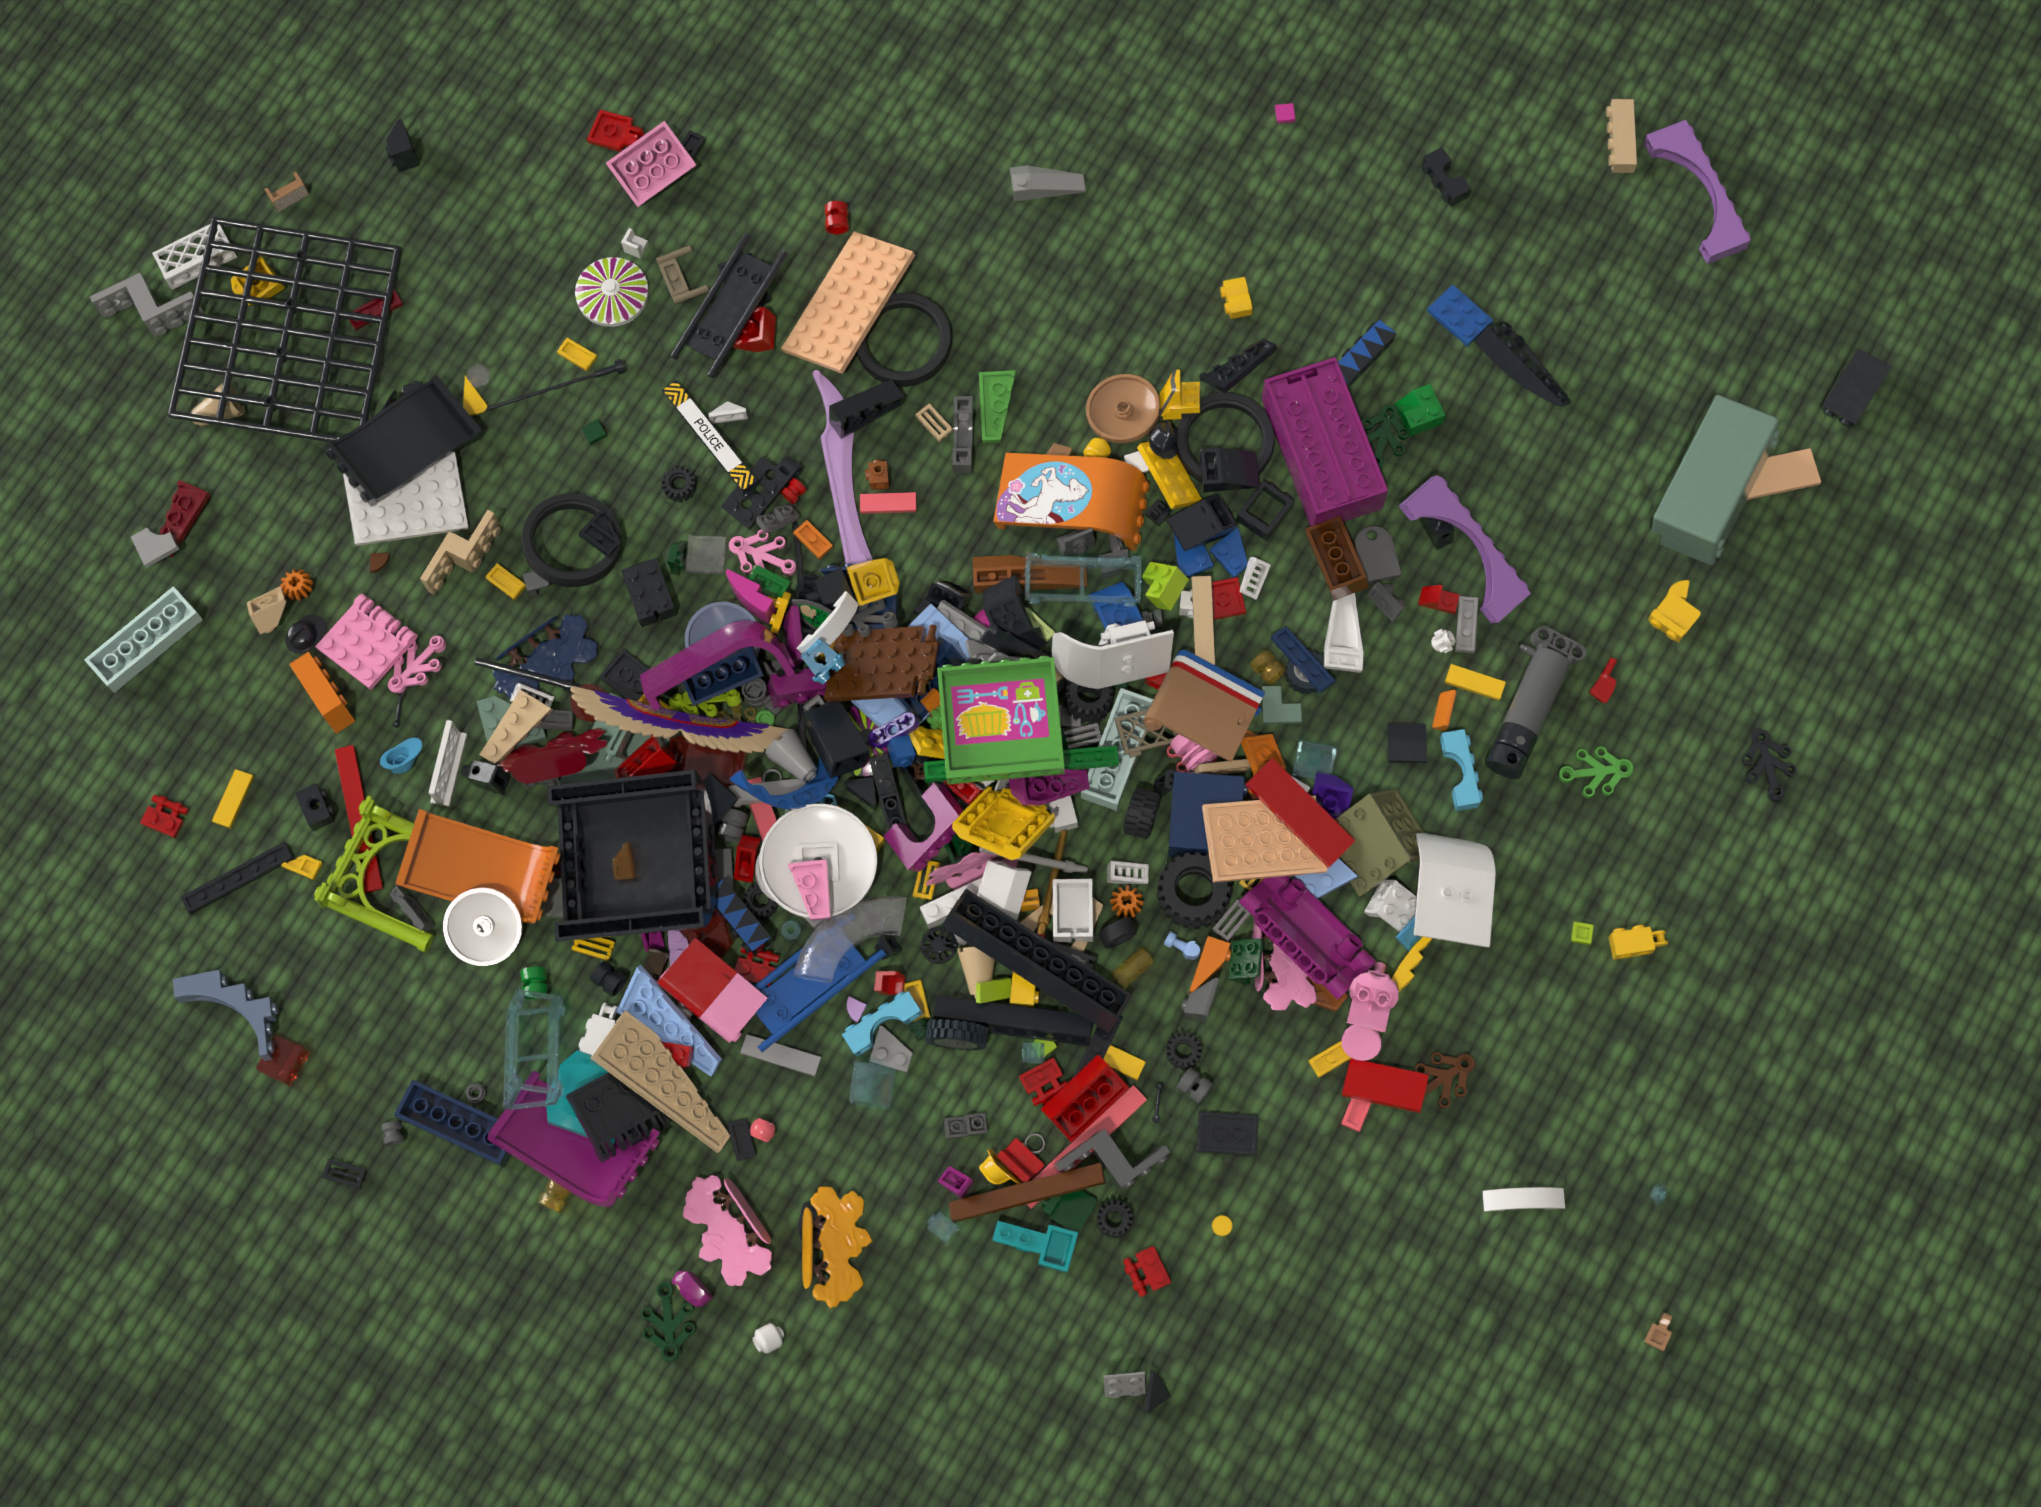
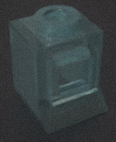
(942, 1227)

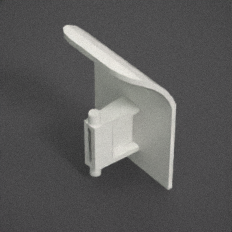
(1130, 657)
(1454, 890)

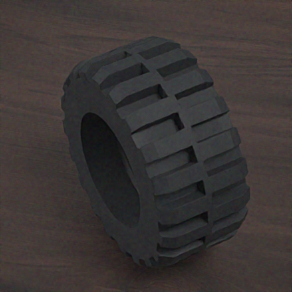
(1186, 914)

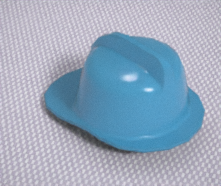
(402, 757)

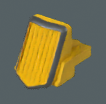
(1179, 397)

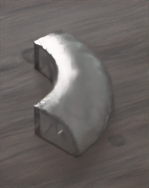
(844, 931)

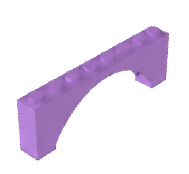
(1680, 146)
(1503, 586)

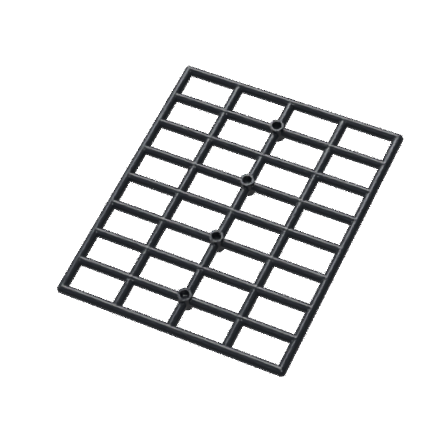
(286, 330)

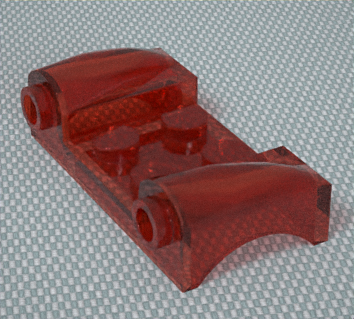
(706, 760)

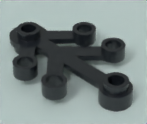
(1768, 762)

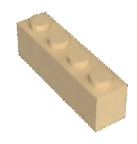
(1622, 135)

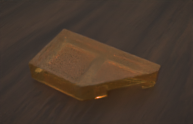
(623, 863)

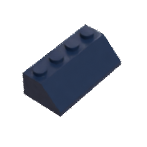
(946, 656)
(723, 676)

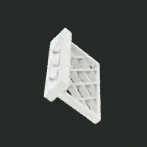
(186, 272)
(447, 765)

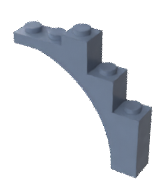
(214, 987)

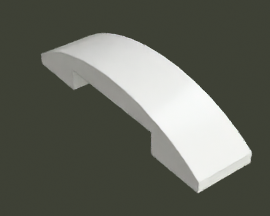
(834, 625)
(1523, 1199)

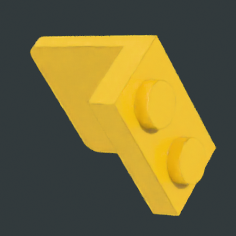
(1674, 617)

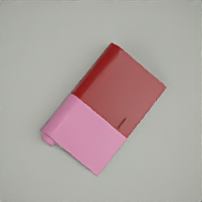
(712, 990)

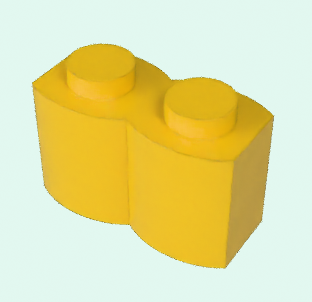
(1237, 298)

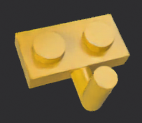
(781, 604)

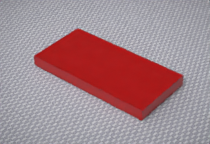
(1385, 1085)

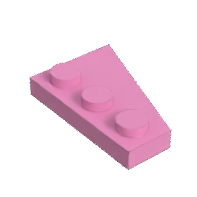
(813, 886)

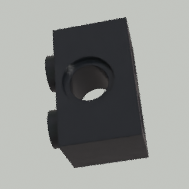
(307, 799)

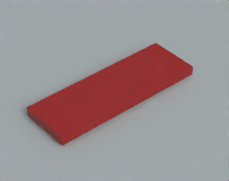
(1300, 813)

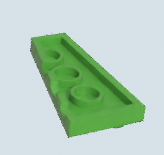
(994, 402)

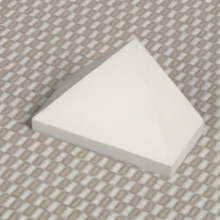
(728, 412)

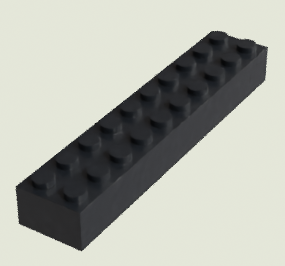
(1037, 960)

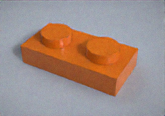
(813, 539)

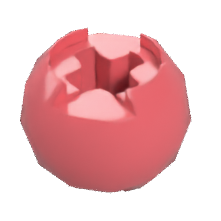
(762, 1130)

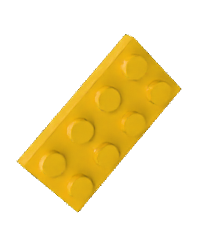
(1171, 478)

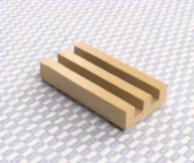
(944, 434)

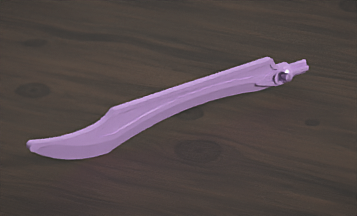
(839, 469)

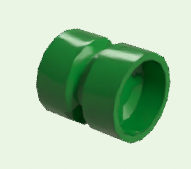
(534, 980)

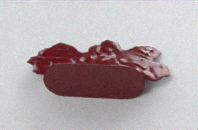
(557, 759)

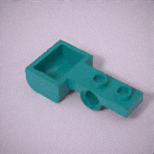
(1054, 1247)

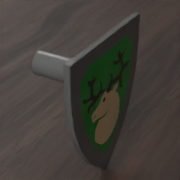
(811, 612)

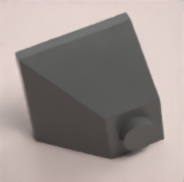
(1200, 1001)

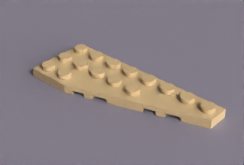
(644, 1065)

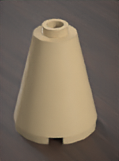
(209, 407)
(976, 967)

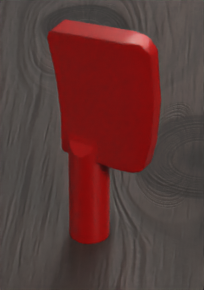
(1605, 684)

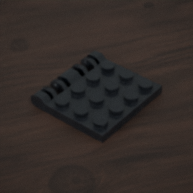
(611, 1109)

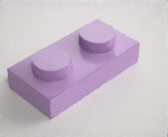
(677, 945)

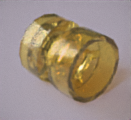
(1267, 667)
(553, 1202)

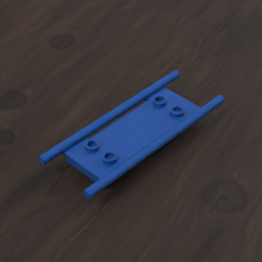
(796, 998)

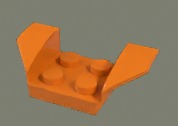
(1259, 751)

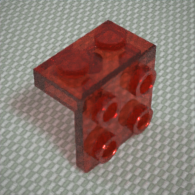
(286, 1061)

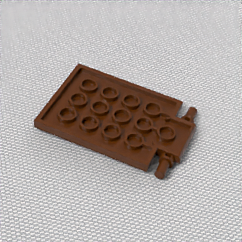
(883, 664)

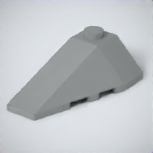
(1038, 182)

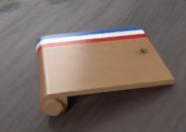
(1204, 705)

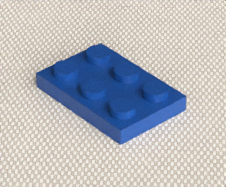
(1459, 315)

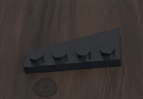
(1238, 366)

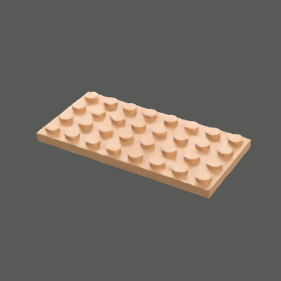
(848, 302)

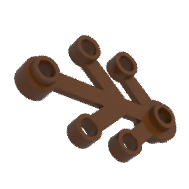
(1445, 1076)

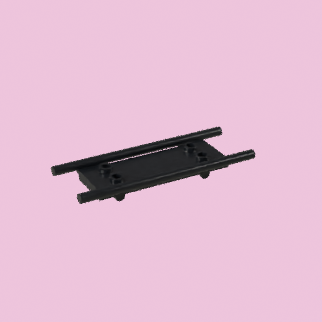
(731, 307)

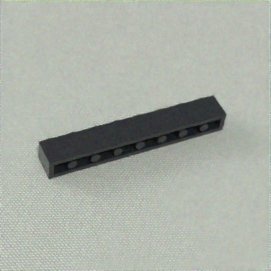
(1016, 1020)

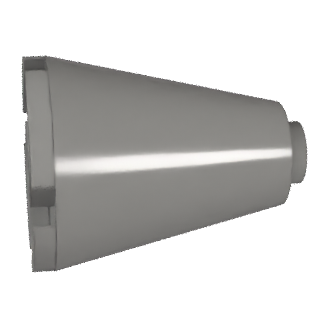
(792, 756)

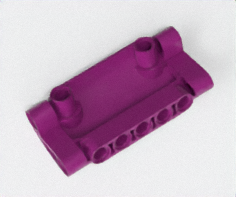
(1308, 933)

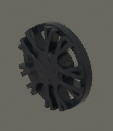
(938, 945)

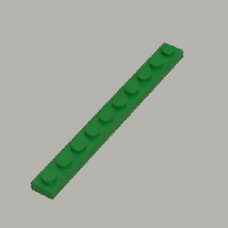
(1073, 759)

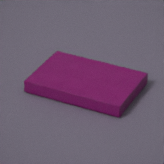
(793, 634)

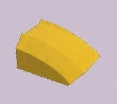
(260, 288)
(873, 580)

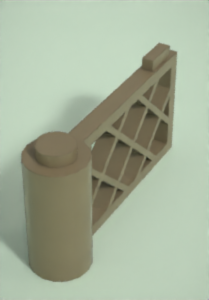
(1137, 751)

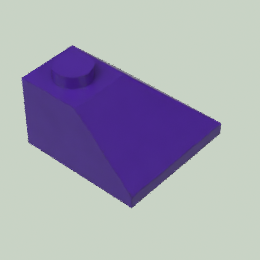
(1332, 794)

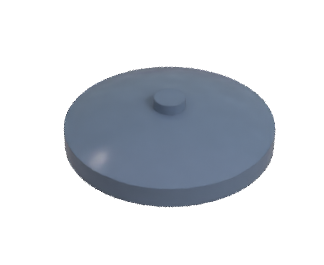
(714, 617)

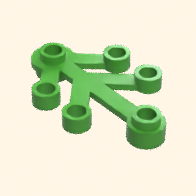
(1598, 771)

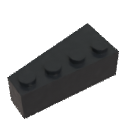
(864, 408)

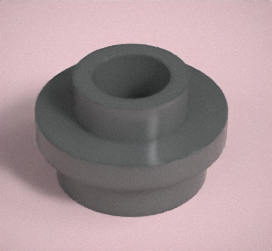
(473, 1087)

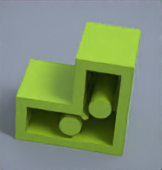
(1165, 584)

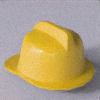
(996, 1170)

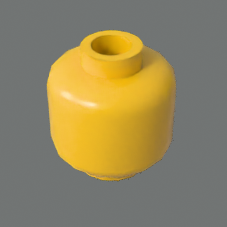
(1097, 448)

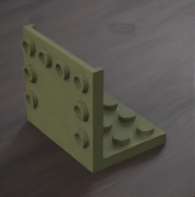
(1382, 836)

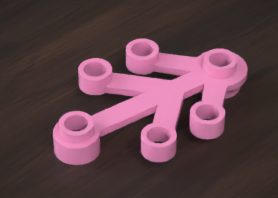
(760, 553)
(401, 680)

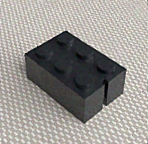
(648, 592)

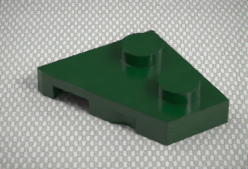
(676, 557)

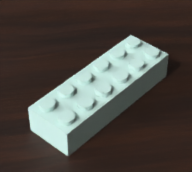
(143, 639)
(1109, 783)

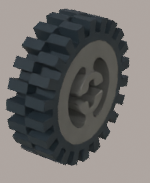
(956, 1035)

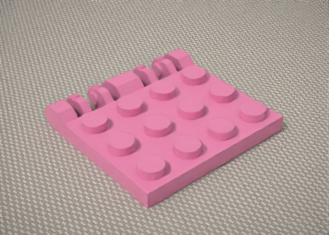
(366, 643)

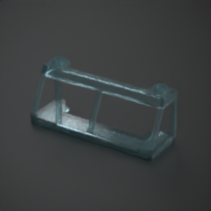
(1083, 562)
(512, 1082)

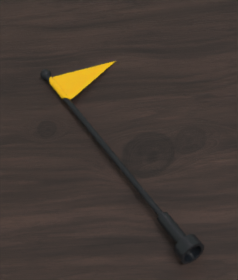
(475, 405)

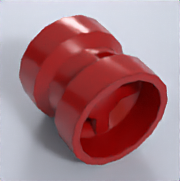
(793, 491)

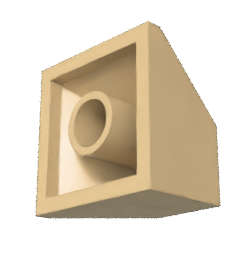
(267, 610)

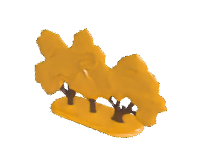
(838, 1241)

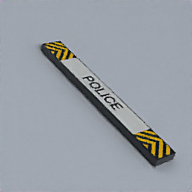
(710, 437)

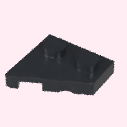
(600, 534)

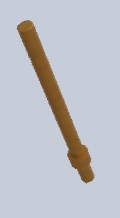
(1044, 919)

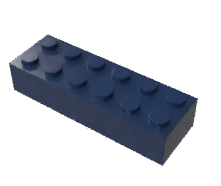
(450, 1121)

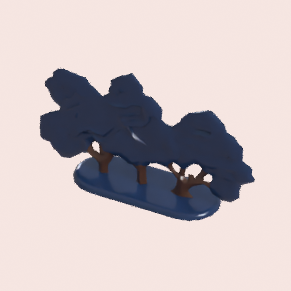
(549, 657)

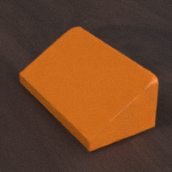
(1444, 710)

